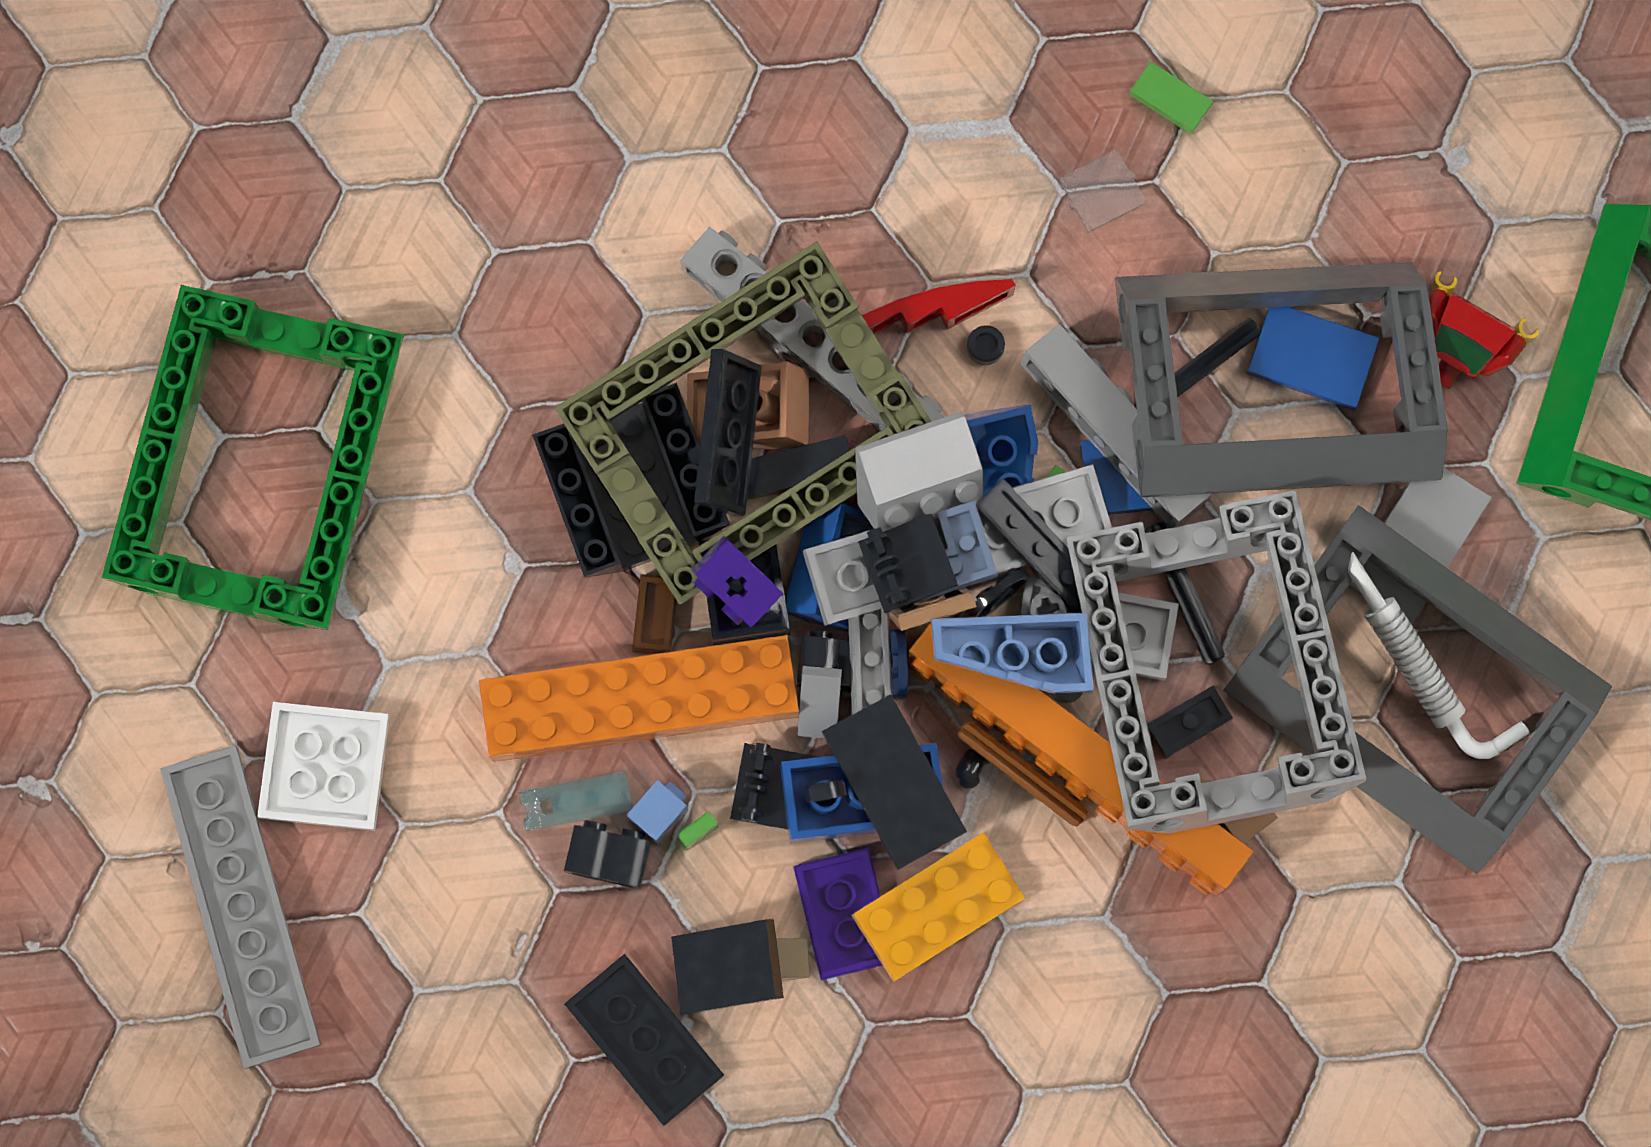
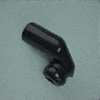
(970, 768)

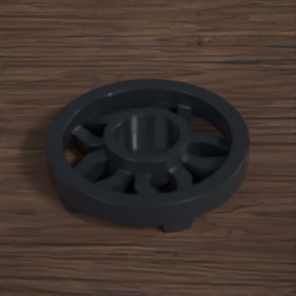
(993, 597)

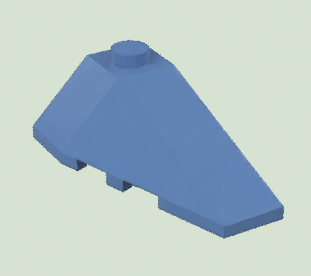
(1030, 650)

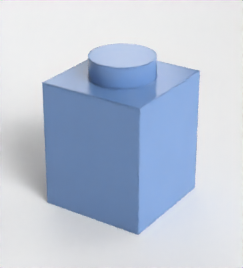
(658, 810)

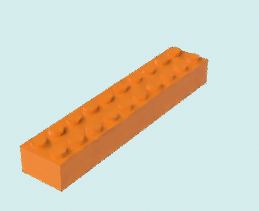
(1079, 758)

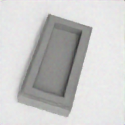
(818, 700)

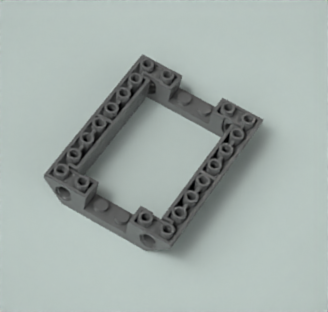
(1177, 469)
(1464, 837)

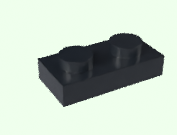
(1189, 722)

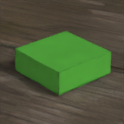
(698, 830)

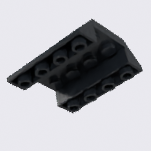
(667, 453)

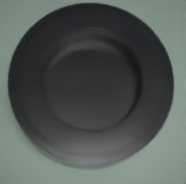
(985, 345)

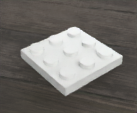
(323, 766)

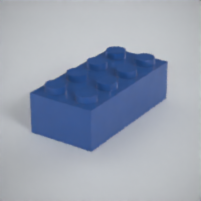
(833, 816)

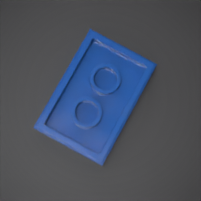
(1313, 356)

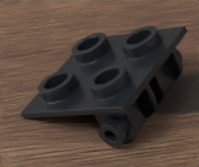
(907, 562)
(759, 786)

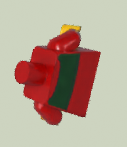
(1471, 337)

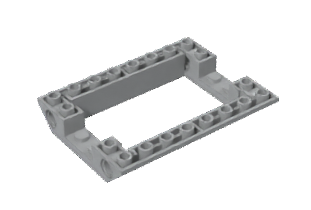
(1244, 528)

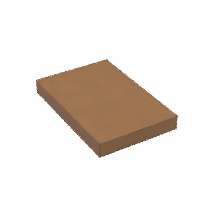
(932, 608)

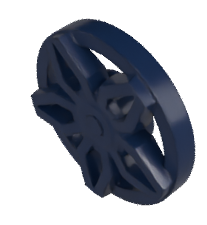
(899, 664)

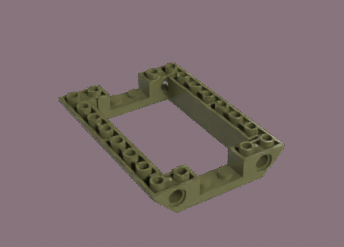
(589, 412)

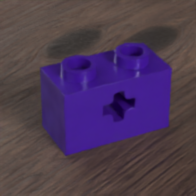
(757, 592)

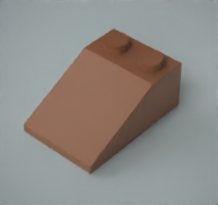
(781, 406)

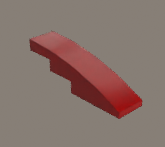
(950, 302)

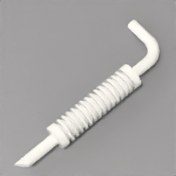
(1422, 671)

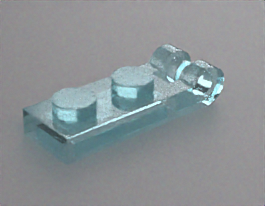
(577, 801)

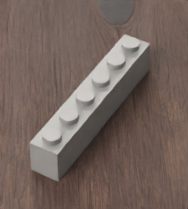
(1098, 411)

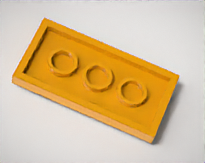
(938, 906)

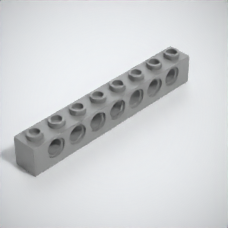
(701, 266)

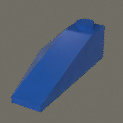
(1004, 444)

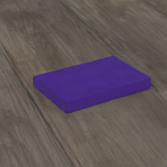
(829, 895)

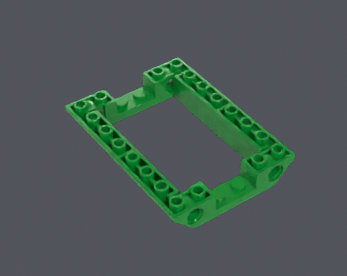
(195, 326)
(1549, 458)

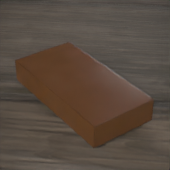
(654, 616)

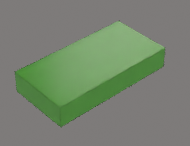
(1170, 98)

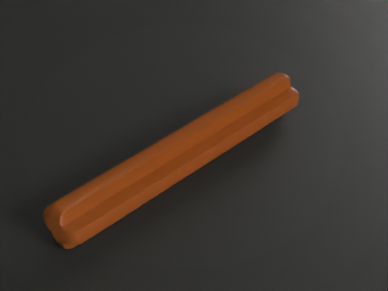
(1022, 773)

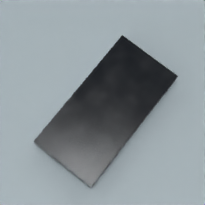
(728, 433)
(894, 782)
(644, 1039)

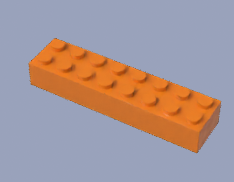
(638, 698)

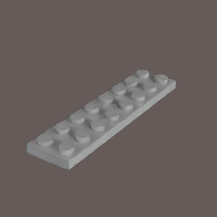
(1065, 503)
(240, 907)

